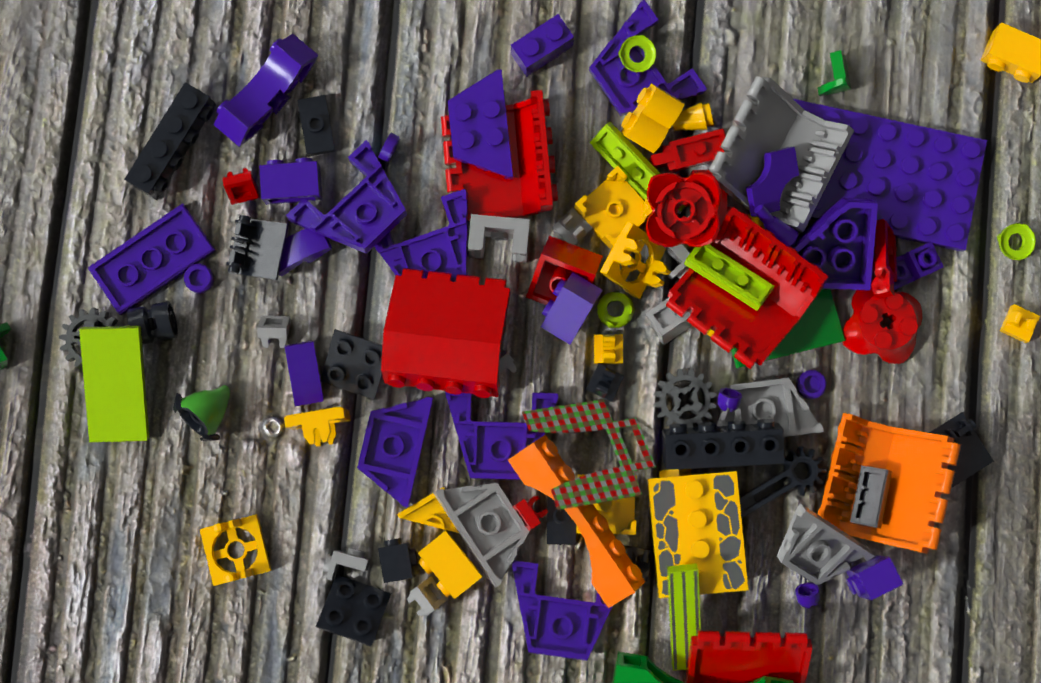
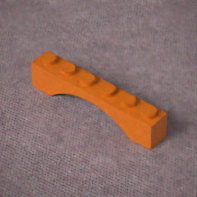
(612, 569)

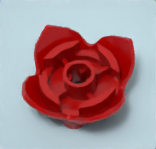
(666, 195)
(865, 334)

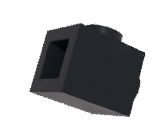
(397, 560)

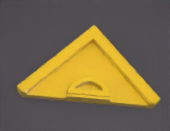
(428, 512)

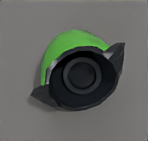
(203, 411)

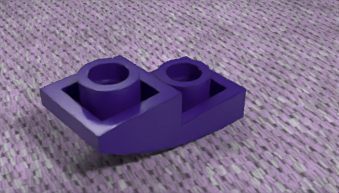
(302, 247)
(917, 264)
(303, 373)

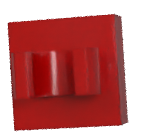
(240, 187)
(527, 514)

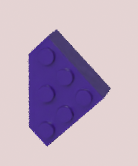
(843, 243)

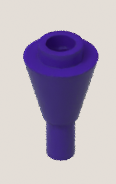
(780, 229)

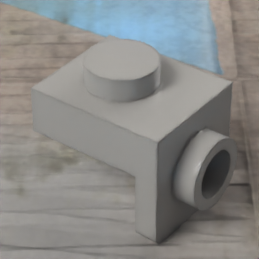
(679, 254)
(352, 558)

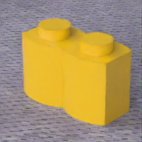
(651, 118)

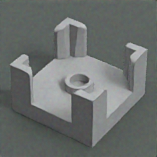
(498, 229)

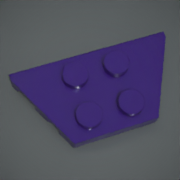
(481, 126)
(395, 446)

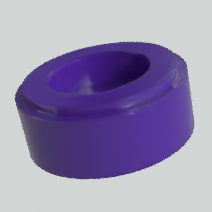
(389, 147)
(199, 278)
(811, 384)

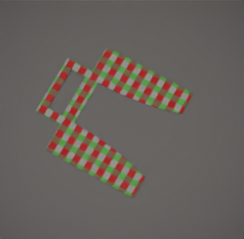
(600, 485)

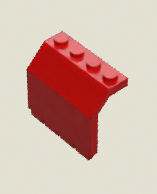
(531, 186)
(733, 321)
(445, 333)
(747, 658)

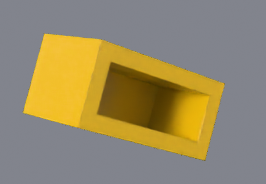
(1014, 53)
(449, 565)

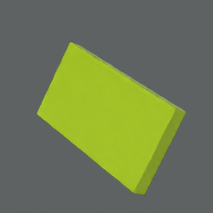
(114, 383)

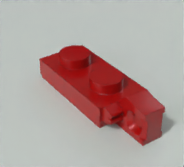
(690, 151)
(884, 261)

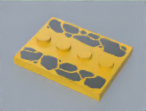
(699, 524)

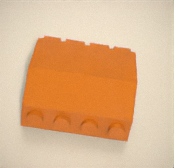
(915, 488)

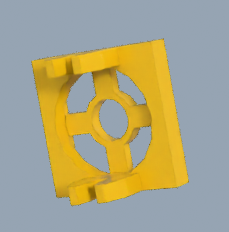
(620, 253)
(318, 425)
(209, 536)

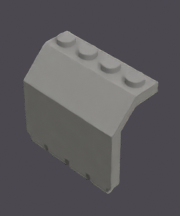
(773, 123)

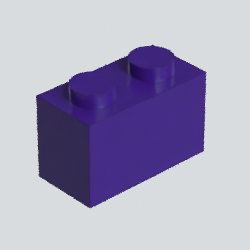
(542, 45)
(290, 181)
(570, 308)
(873, 578)

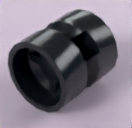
(164, 317)

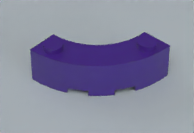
(267, 90)

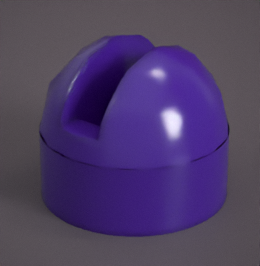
(729, 399)
(809, 589)

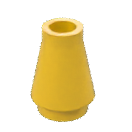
(694, 118)

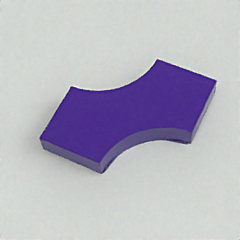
(778, 170)

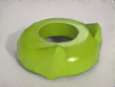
(649, 52)
(1028, 241)
(606, 318)

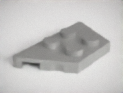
(776, 401)
(486, 525)
(818, 547)

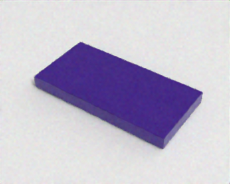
(151, 259)

